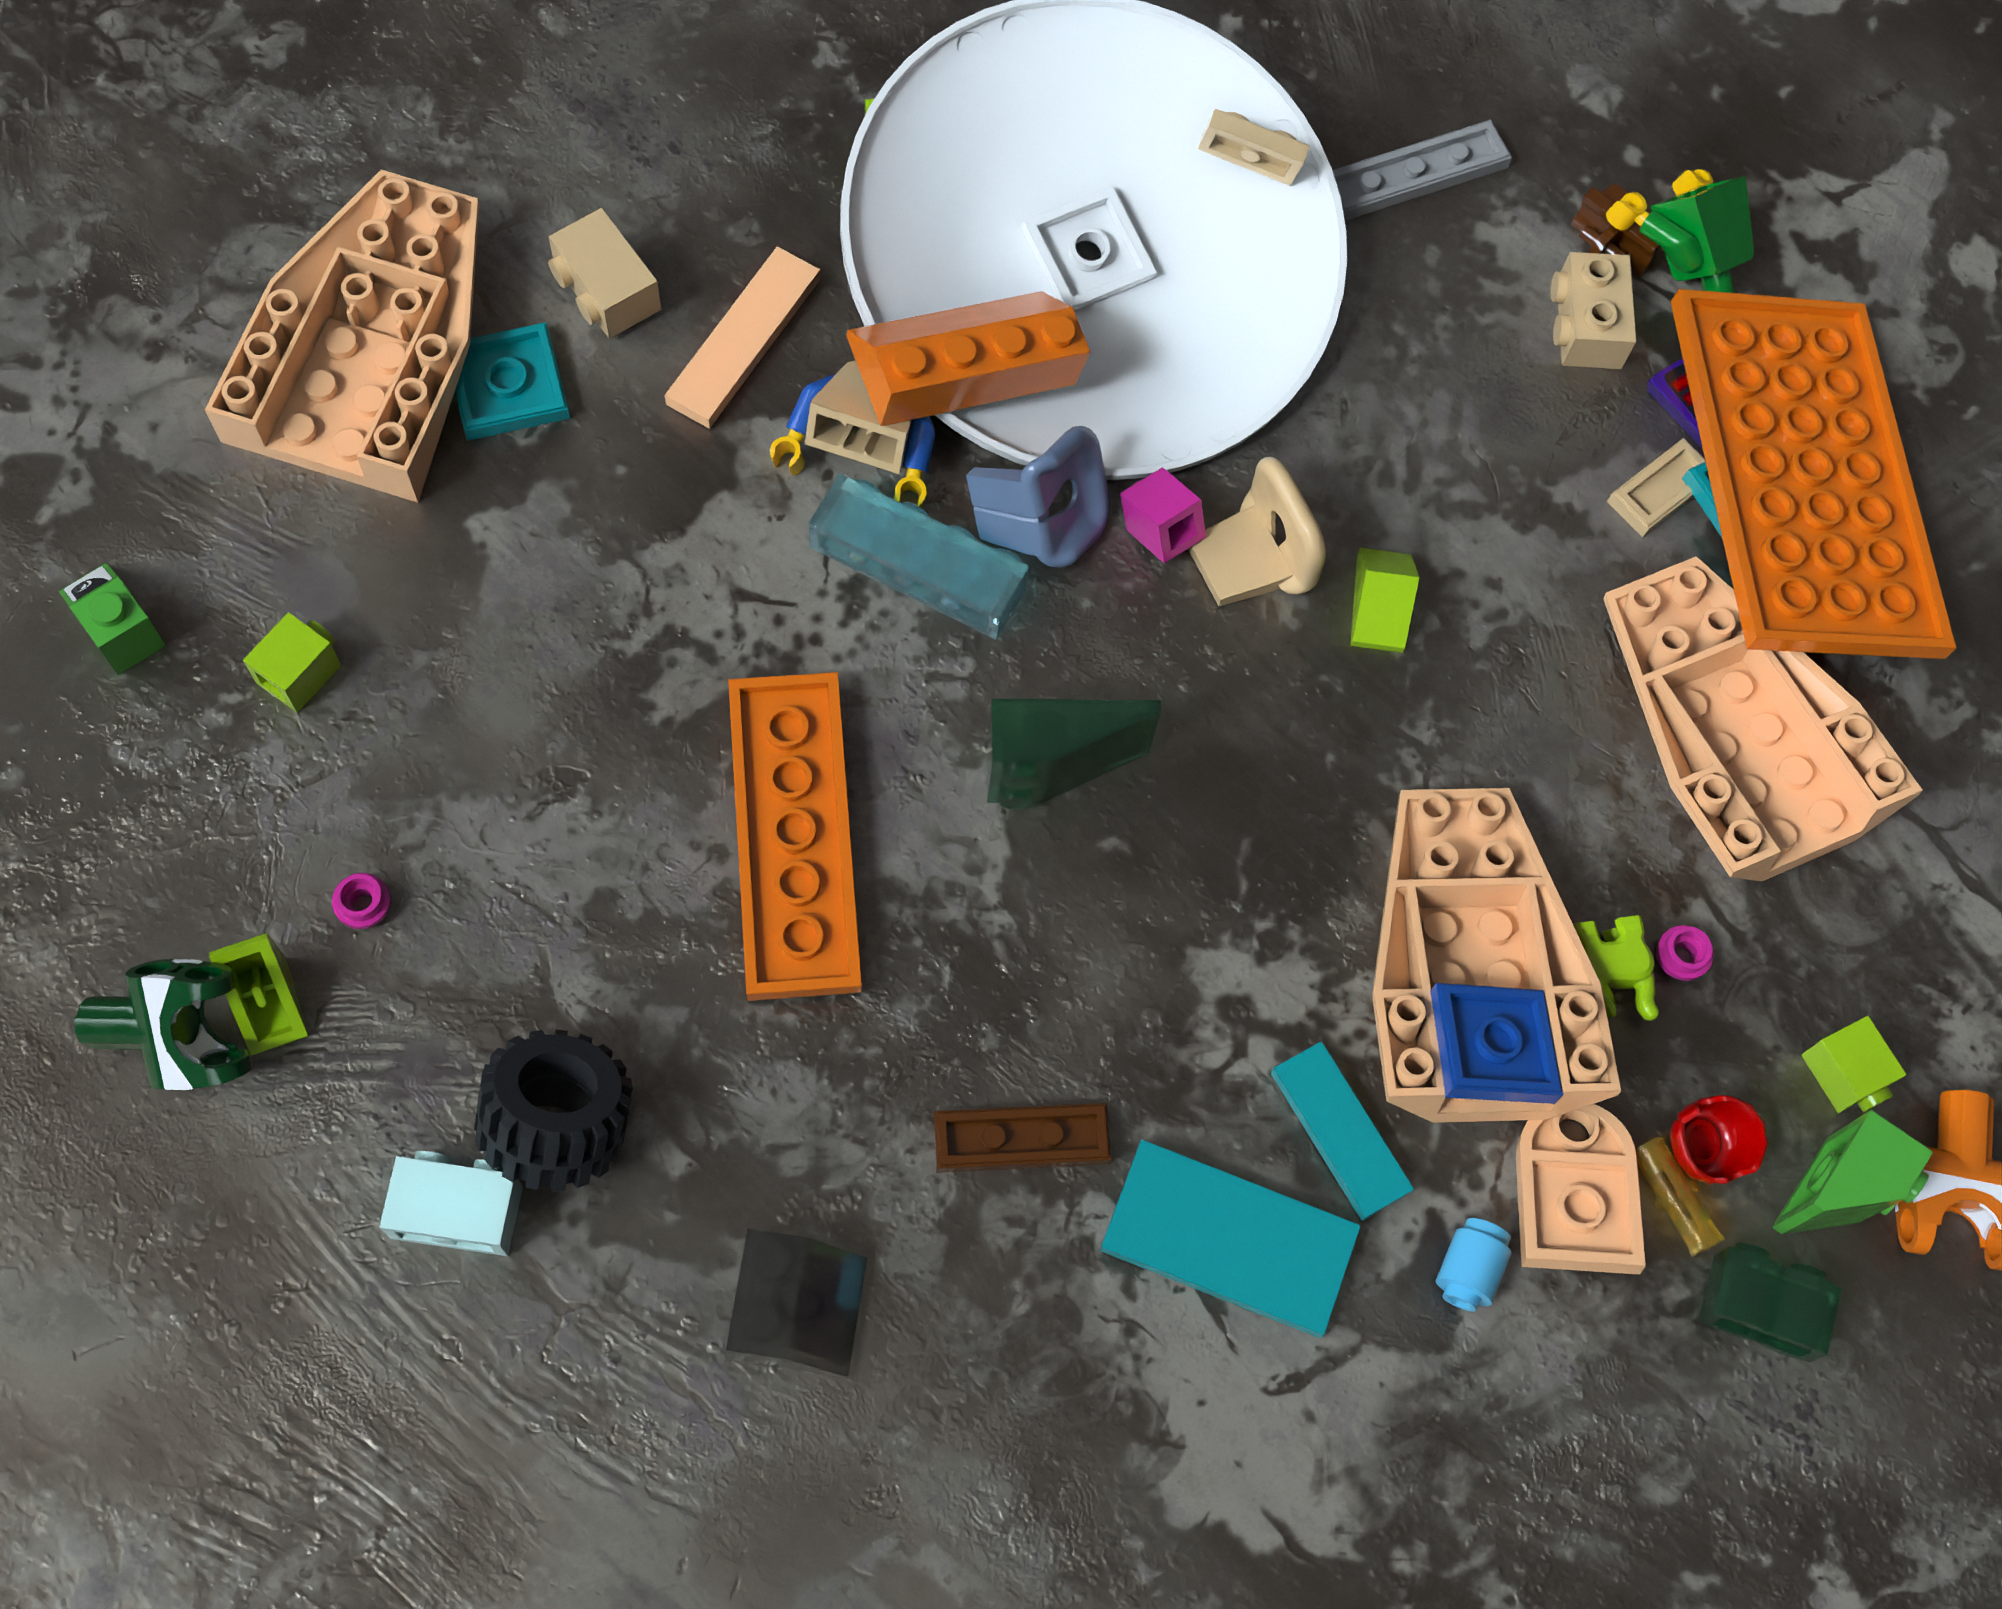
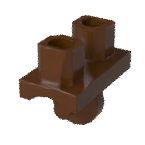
(1607, 239)

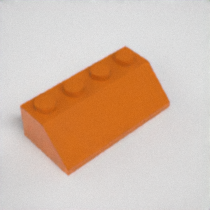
(969, 356)

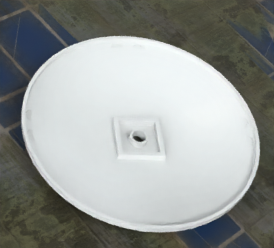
(1088, 128)

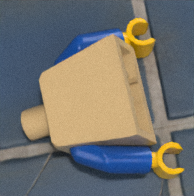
(841, 420)

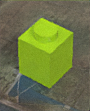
(293, 661)
(1854, 1066)

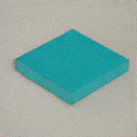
(510, 383)

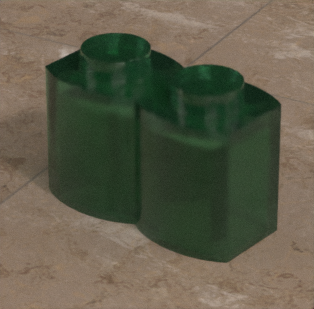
(1769, 1303)

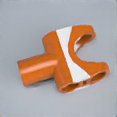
(1959, 1178)

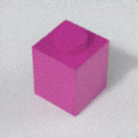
(1163, 514)

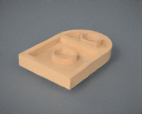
(1579, 1197)

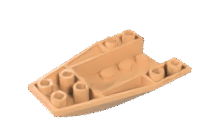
(1751, 740)
(1479, 910)

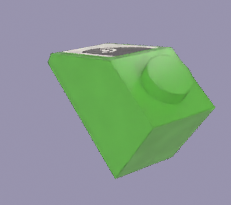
(112, 618)

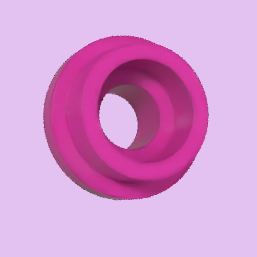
(359, 885)
(1692, 940)

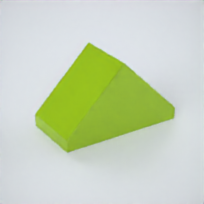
(1383, 599)
(263, 993)

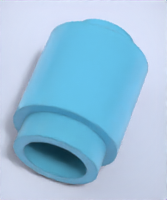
(1474, 1264)

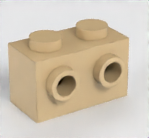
(604, 273)
(1594, 310)

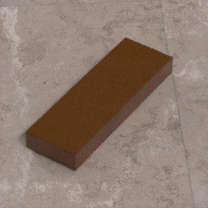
(1022, 1137)

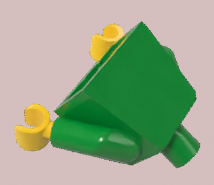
(1699, 229)

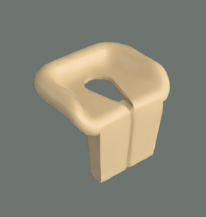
(1241, 551)

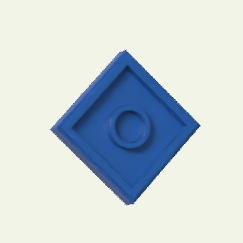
(1495, 1043)

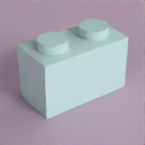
(451, 1204)

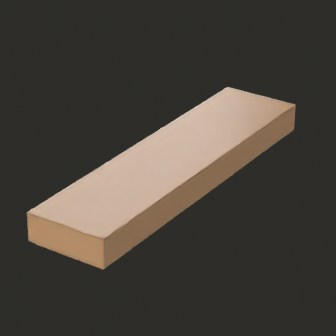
(742, 337)

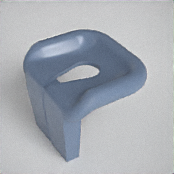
(1015, 503)

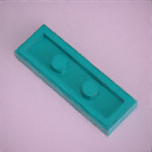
(1341, 1131)

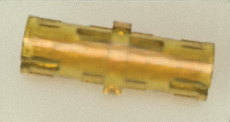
(1698, 1232)

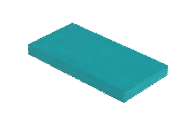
(1230, 1238)

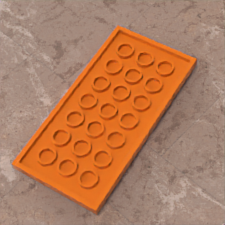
(1809, 477)

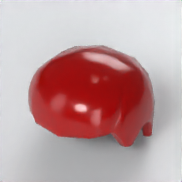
(1719, 1139)

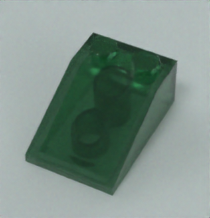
(1059, 744)

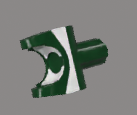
(167, 1024)

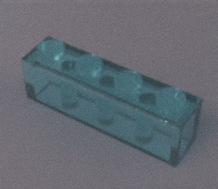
(918, 555)

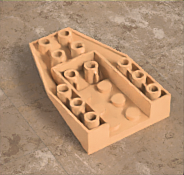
(359, 340)

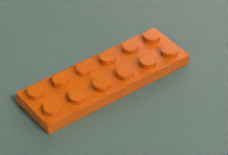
(793, 837)

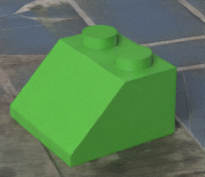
(1855, 1176)

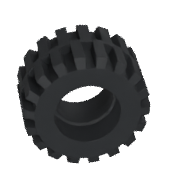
(544, 1144)

